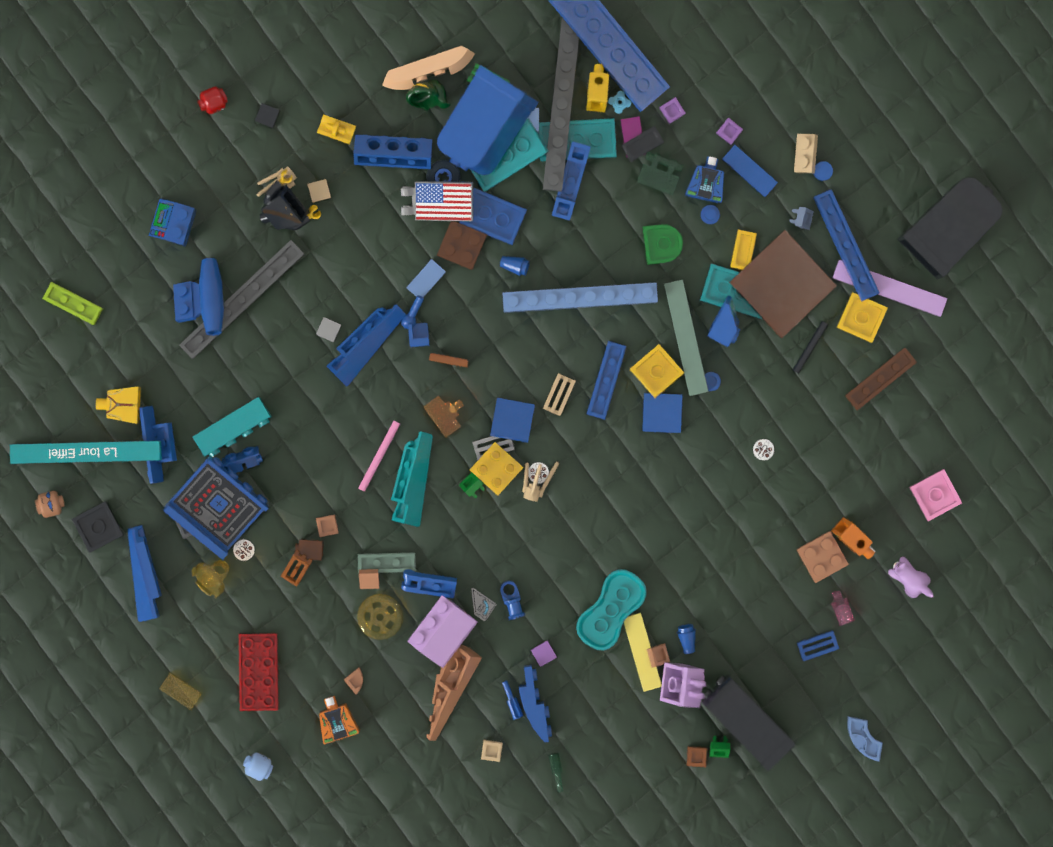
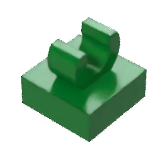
(471, 484)
(719, 749)

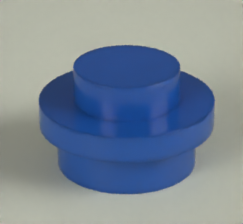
(710, 214)

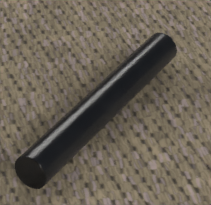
(810, 347)

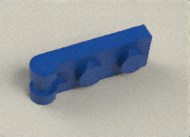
(428, 584)

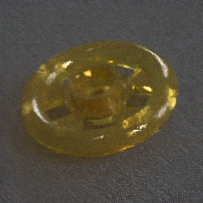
(384, 632)

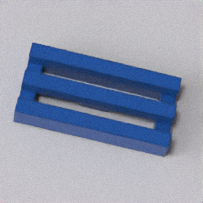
(802, 650)

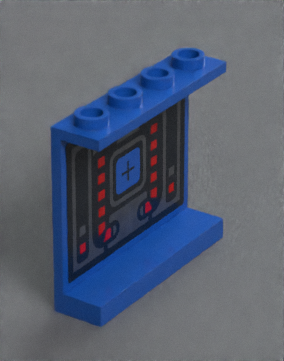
(215, 506)

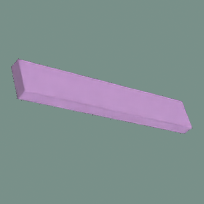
(898, 291)

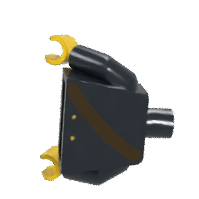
(284, 208)

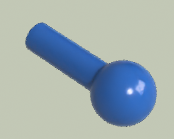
(410, 317)

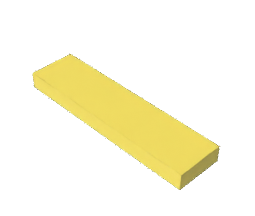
(639, 644)

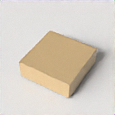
(319, 191)
(491, 750)

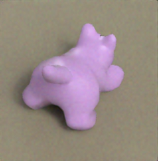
(913, 581)

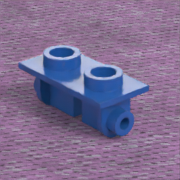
(249, 456)

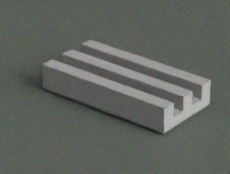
(477, 450)

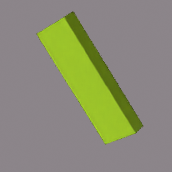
(72, 303)

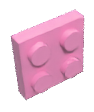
(935, 495)

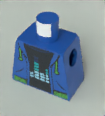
(707, 182)

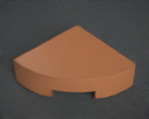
(355, 680)

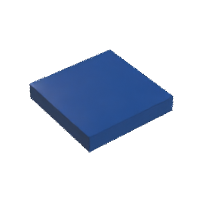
(662, 413)
(512, 420)

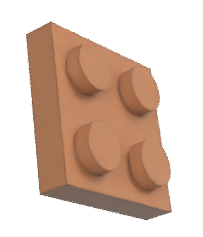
(822, 557)

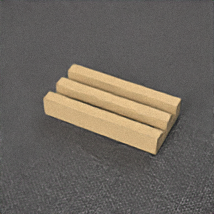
(565, 379)

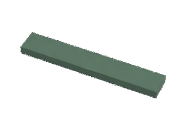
(686, 337)

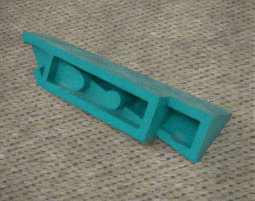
(411, 480)

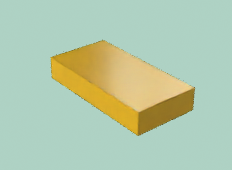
(743, 249)

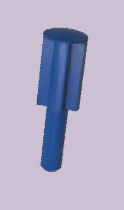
(512, 702)

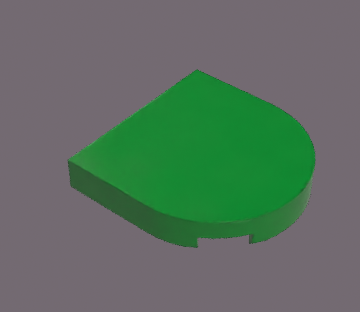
(661, 243)

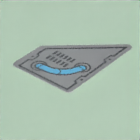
(482, 605)

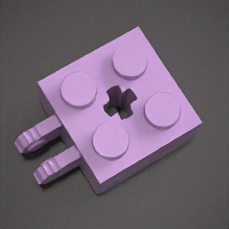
(682, 685)

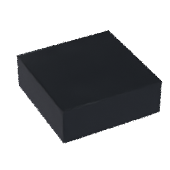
(267, 115)

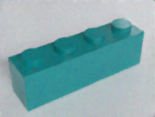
(232, 426)

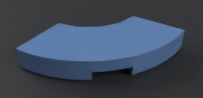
(862, 739)

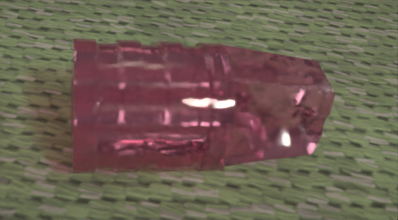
(842, 609)

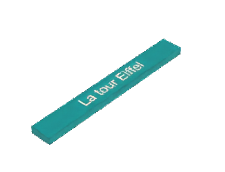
(85, 452)

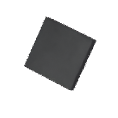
(97, 527)

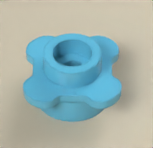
(614, 102)

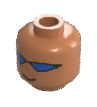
(49, 504)

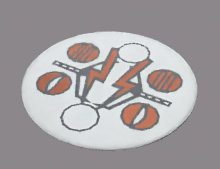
(763, 449)
(543, 475)
(243, 550)

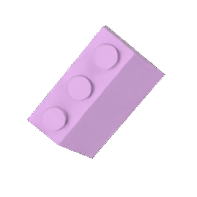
(442, 631)

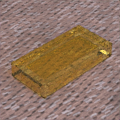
(180, 691)

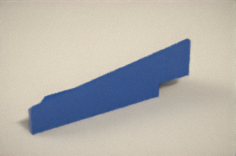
(364, 342)
(144, 575)

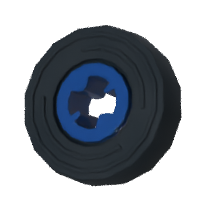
(443, 166)

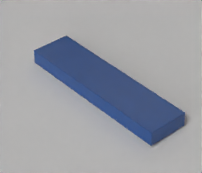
(606, 380)

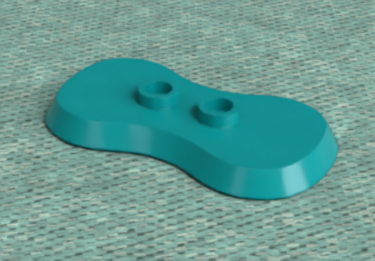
(603, 621)

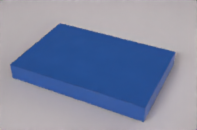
(495, 217)

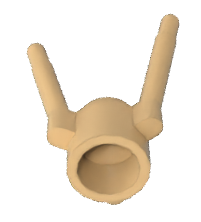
(278, 175)
(532, 491)

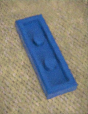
(749, 171)

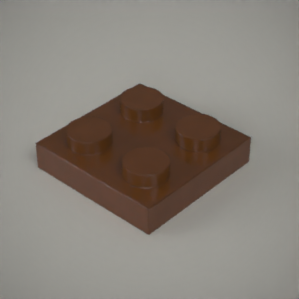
(461, 245)

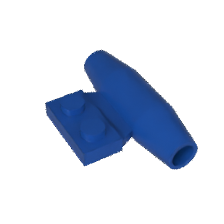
(202, 298)

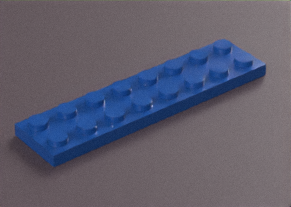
(613, 50)

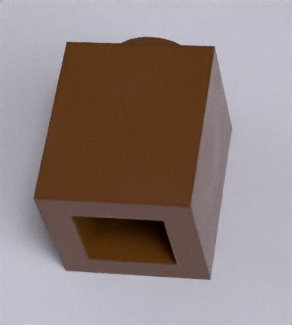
(310, 548)

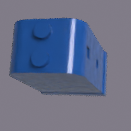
(484, 123)

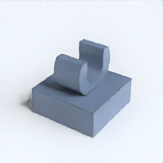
(804, 217)

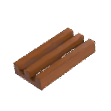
(448, 360)
(302, 560)

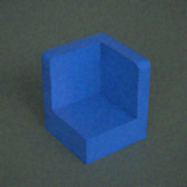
(418, 335)

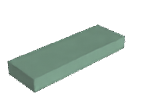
(387, 562)

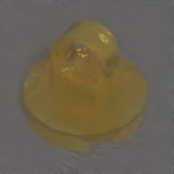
(208, 579)

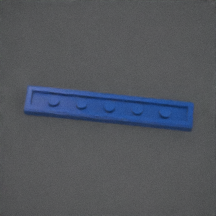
(846, 245)

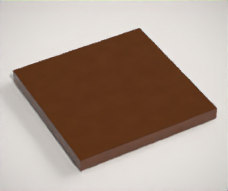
(782, 284)

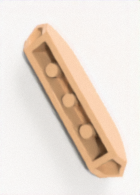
(403, 77)

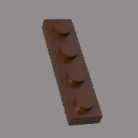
(880, 378)

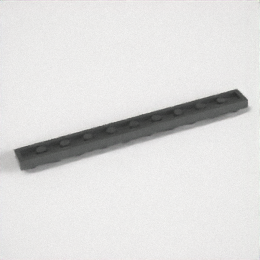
(561, 109)

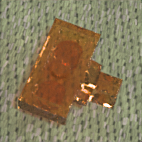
(444, 415)

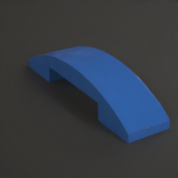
(571, 182)

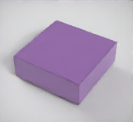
(672, 110)
(729, 131)
(543, 653)

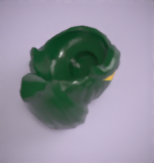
(428, 95)

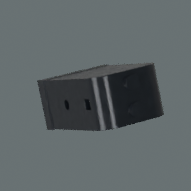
(952, 226)
(747, 722)

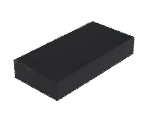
(642, 143)

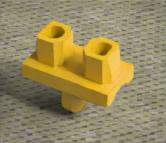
(336, 129)

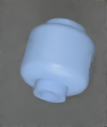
(258, 766)

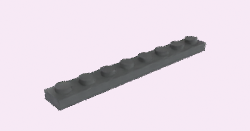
(245, 296)

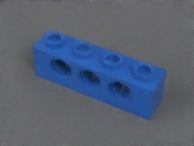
(406, 153)

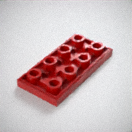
(258, 672)

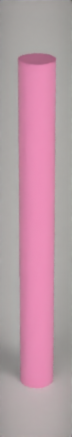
(379, 455)

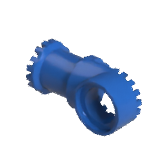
(512, 601)

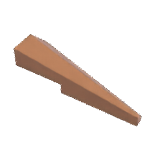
(450, 686)

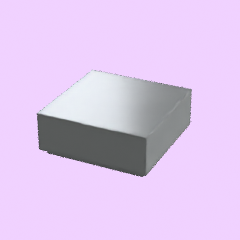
(328, 329)

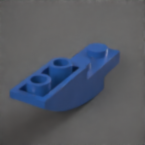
(535, 711)

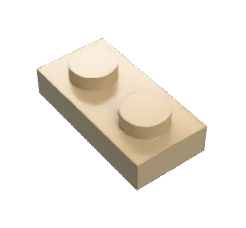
(805, 153)

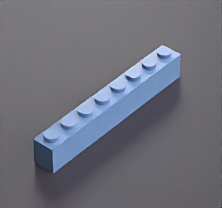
(580, 297)

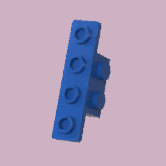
(161, 433)

